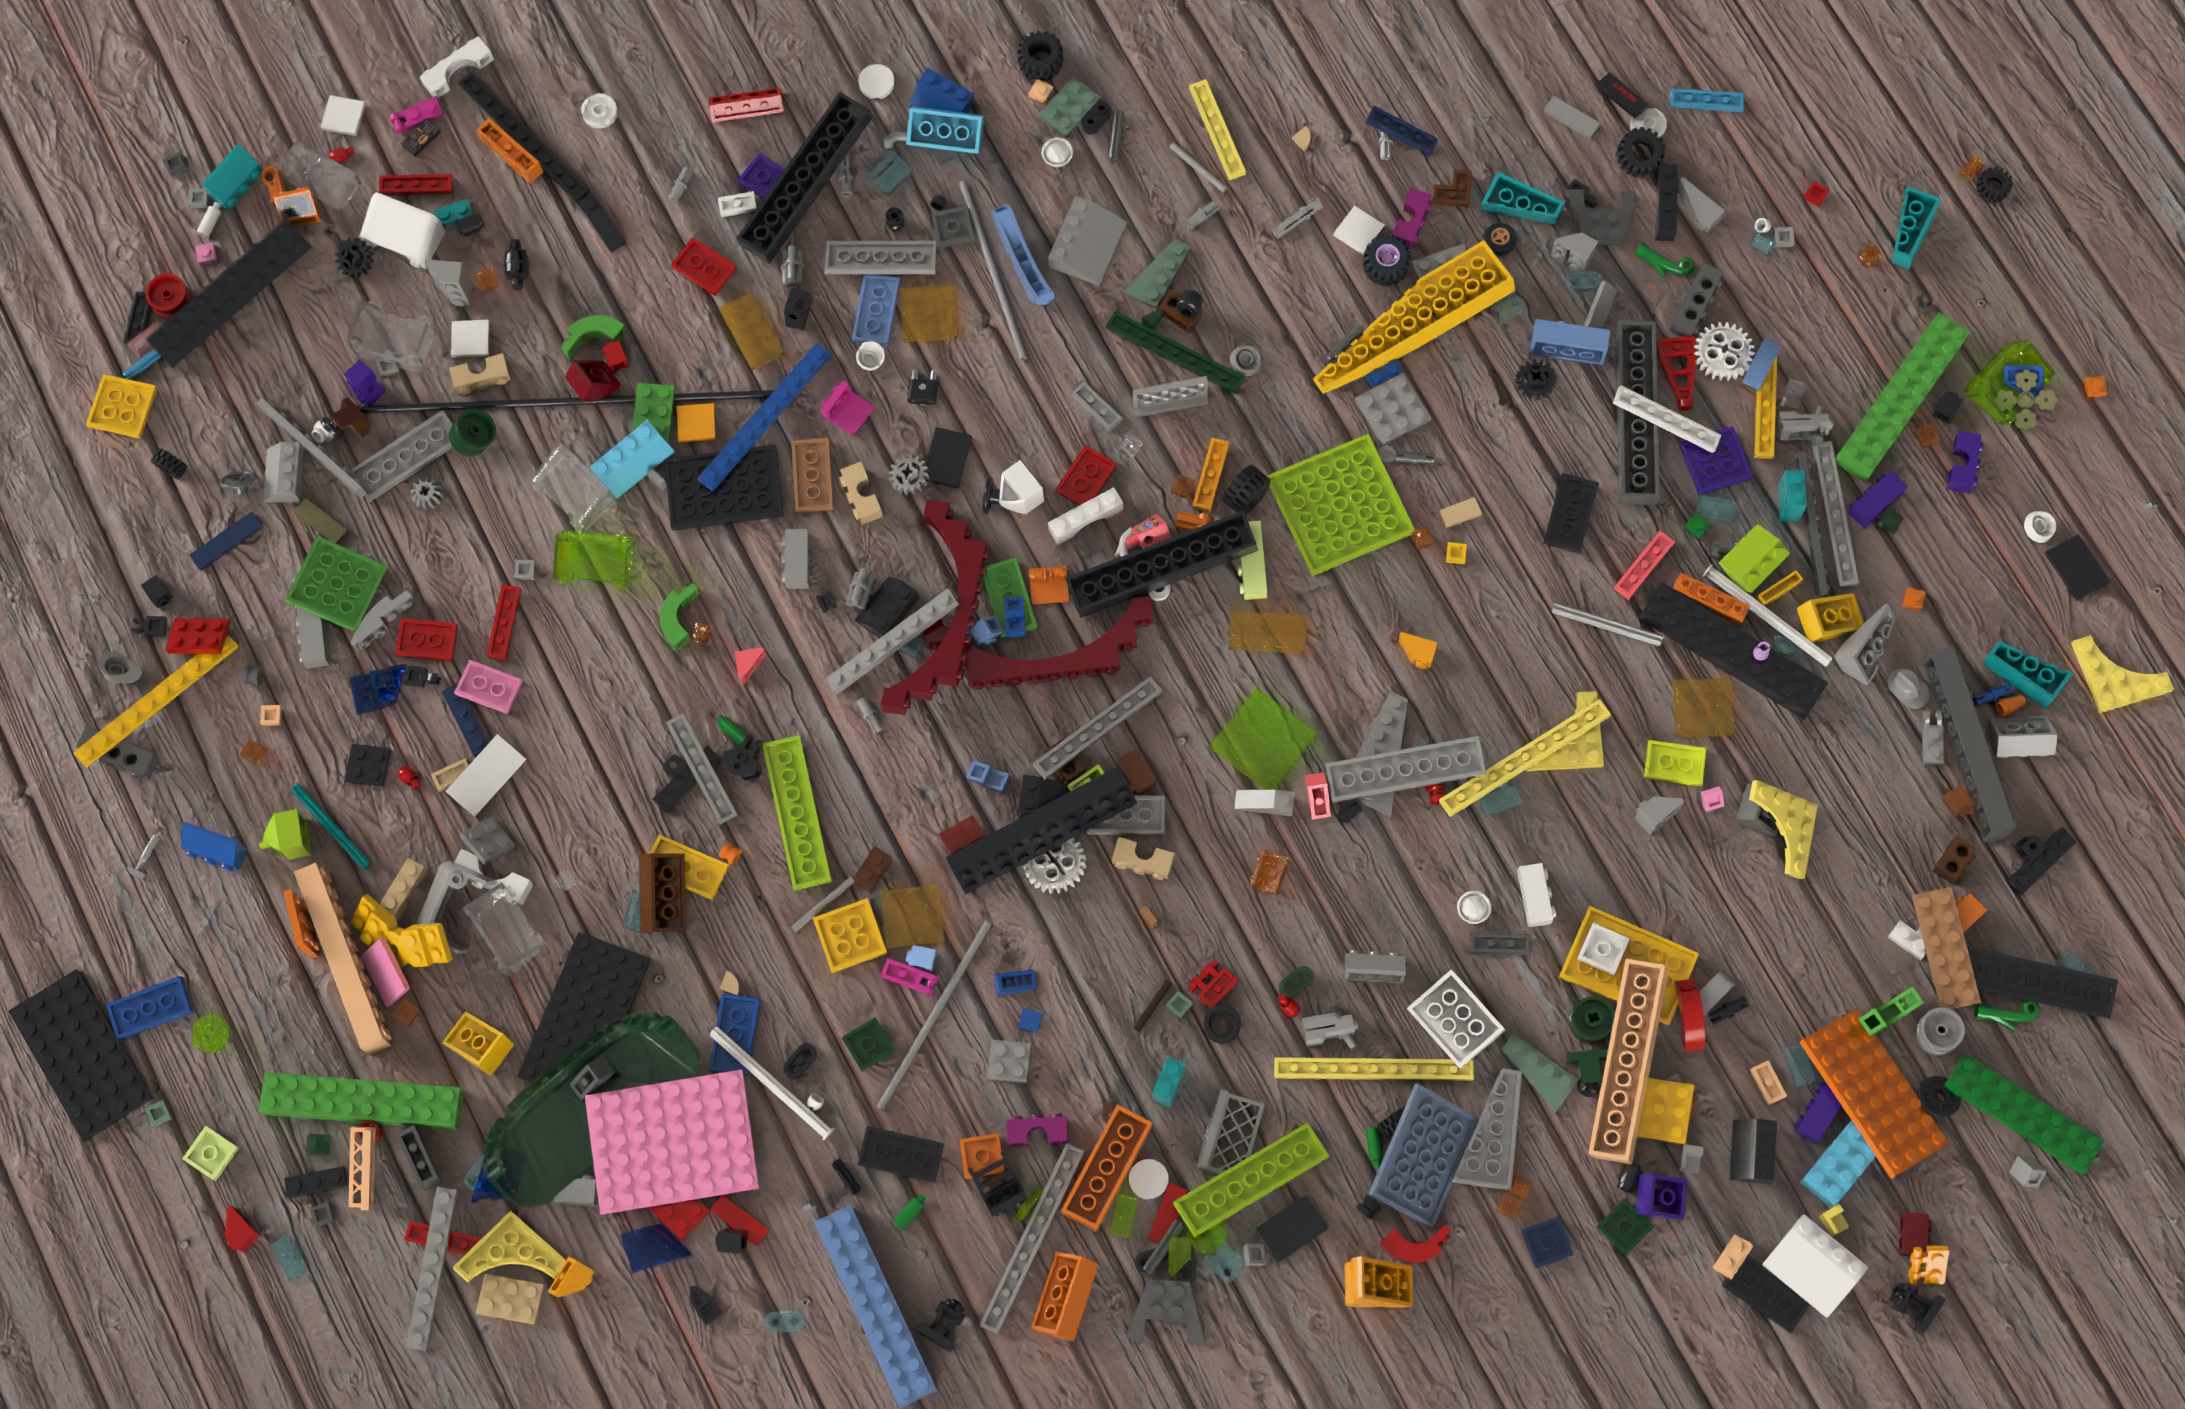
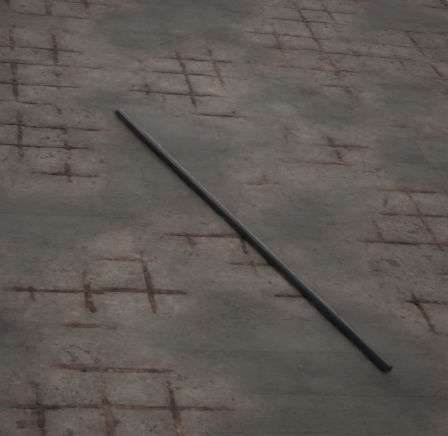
(555, 402)

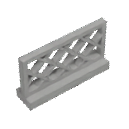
(1170, 396)
(1215, 1126)

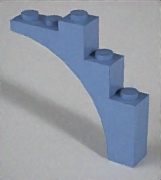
(1021, 258)

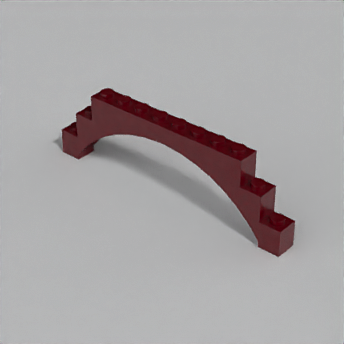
(1097, 657)
(947, 661)

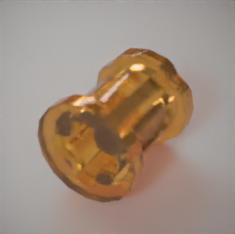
(1971, 167)

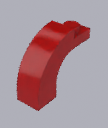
(1691, 1015)
(1413, 1253)

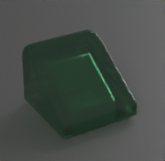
(1153, 319)
(1890, 520)
(318, 1144)

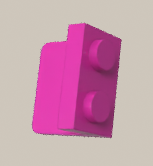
(846, 408)

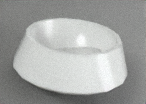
(1057, 152)
(2040, 526)
(1474, 907)

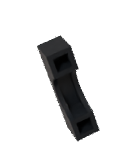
(1667, 202)

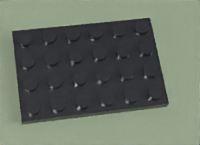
(745, 494)

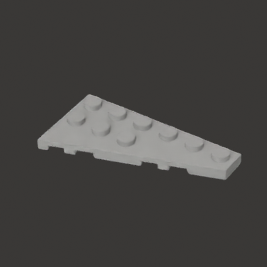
(1382, 738)
(1491, 1148)

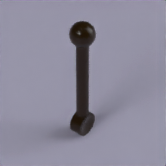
(1502, 401)

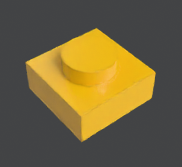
(1456, 553)

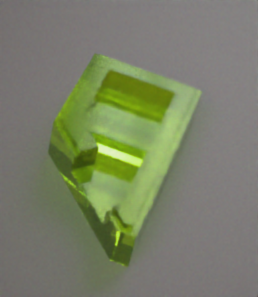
(1029, 1203)
(1178, 1253)

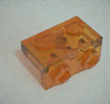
(1269, 872)

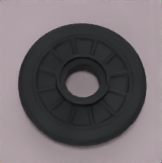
(1937, 1108)

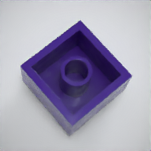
(1661, 1197)

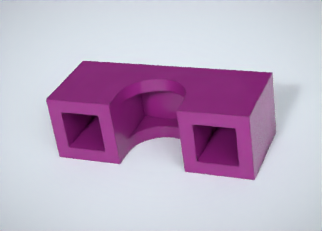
(1417, 205)
(1019, 1129)

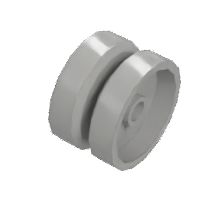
(1951, 1032)

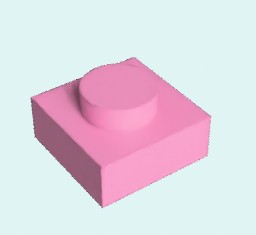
(206, 254)
(1712, 799)

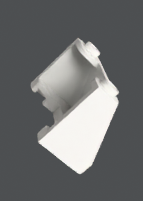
(402, 229)

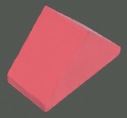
(748, 661)

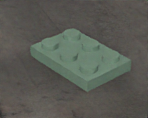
(1069, 107)

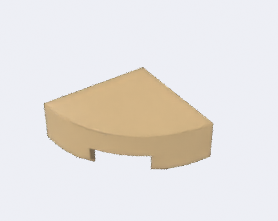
(1302, 138)
(730, 984)

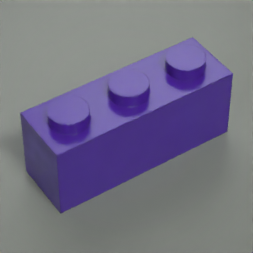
(1877, 499)
(1819, 1114)

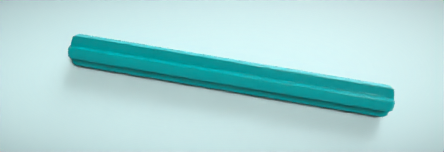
(331, 827)

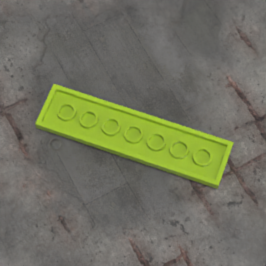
(796, 813)
(1251, 1179)

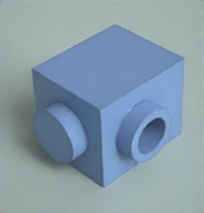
(986, 631)

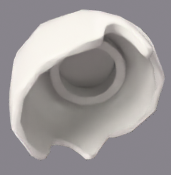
(870, 355)

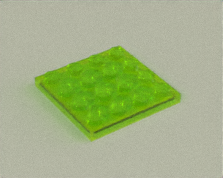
(1263, 740)

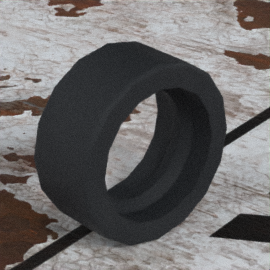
(1219, 1038)

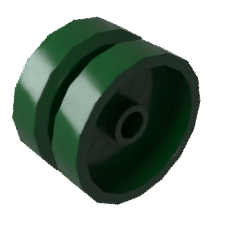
(472, 432)
(1600, 1012)

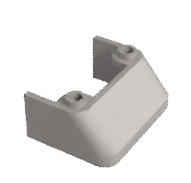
(448, 876)

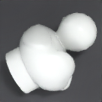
(320, 435)

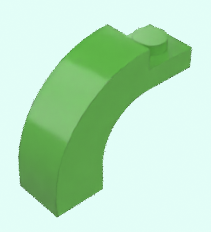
(592, 327)
(671, 613)
(1891, 1012)

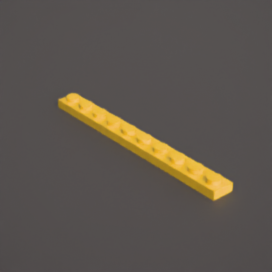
(151, 704)

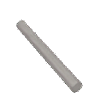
(1199, 168)
(821, 905)

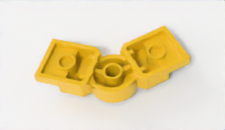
(415, 945)

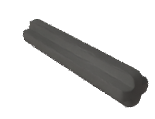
(1116, 135)
(1162, 1247)

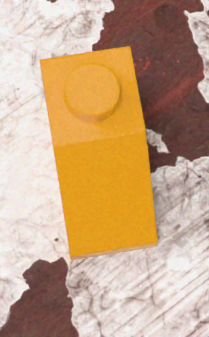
(1418, 650)
(571, 1278)

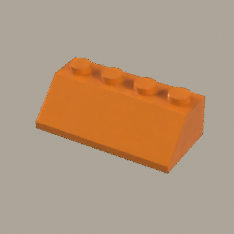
(1064, 1296)

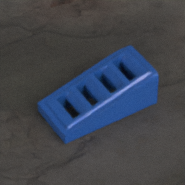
(1016, 988)

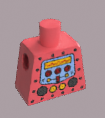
(1148, 533)

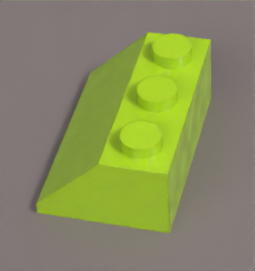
(1754, 558)

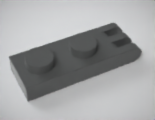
(1344, 344)

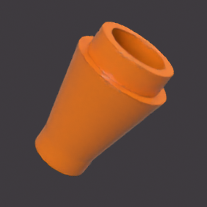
(2008, 706)

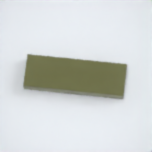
(320, 521)

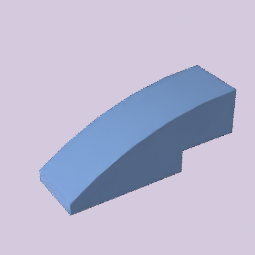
(1761, 364)

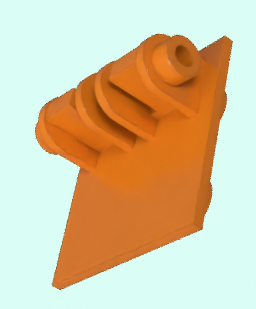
(1048, 585)

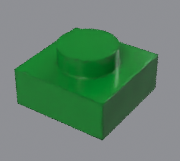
(1697, 526)

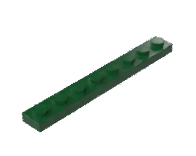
(1175, 352)

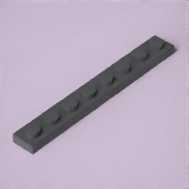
(1814, 534)

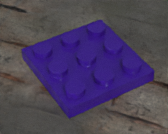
(1717, 469)

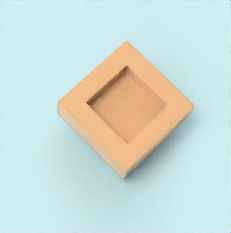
(1041, 91)
(271, 715)

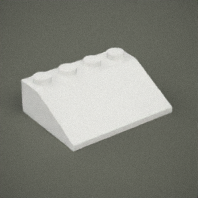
(1456, 1019)
(1815, 1265)

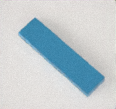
(1706, 100)

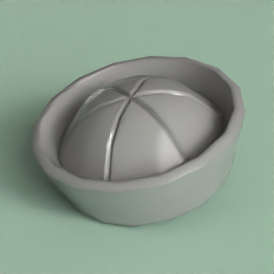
(1246, 360)

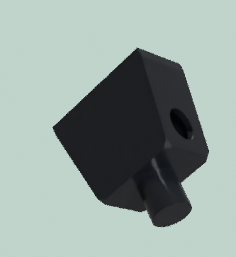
(798, 305)

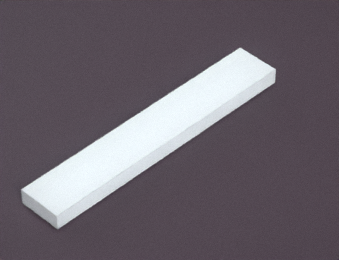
(1666, 419)

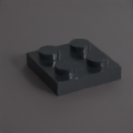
(367, 765)

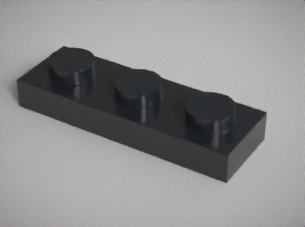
(316, 1182)

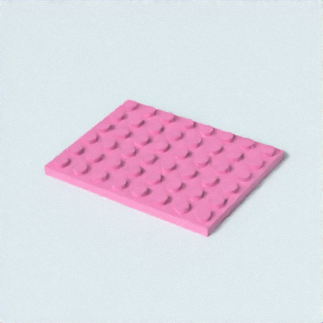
(671, 1142)

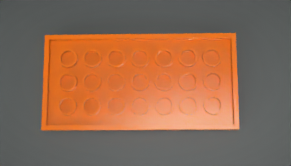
(1874, 1093)

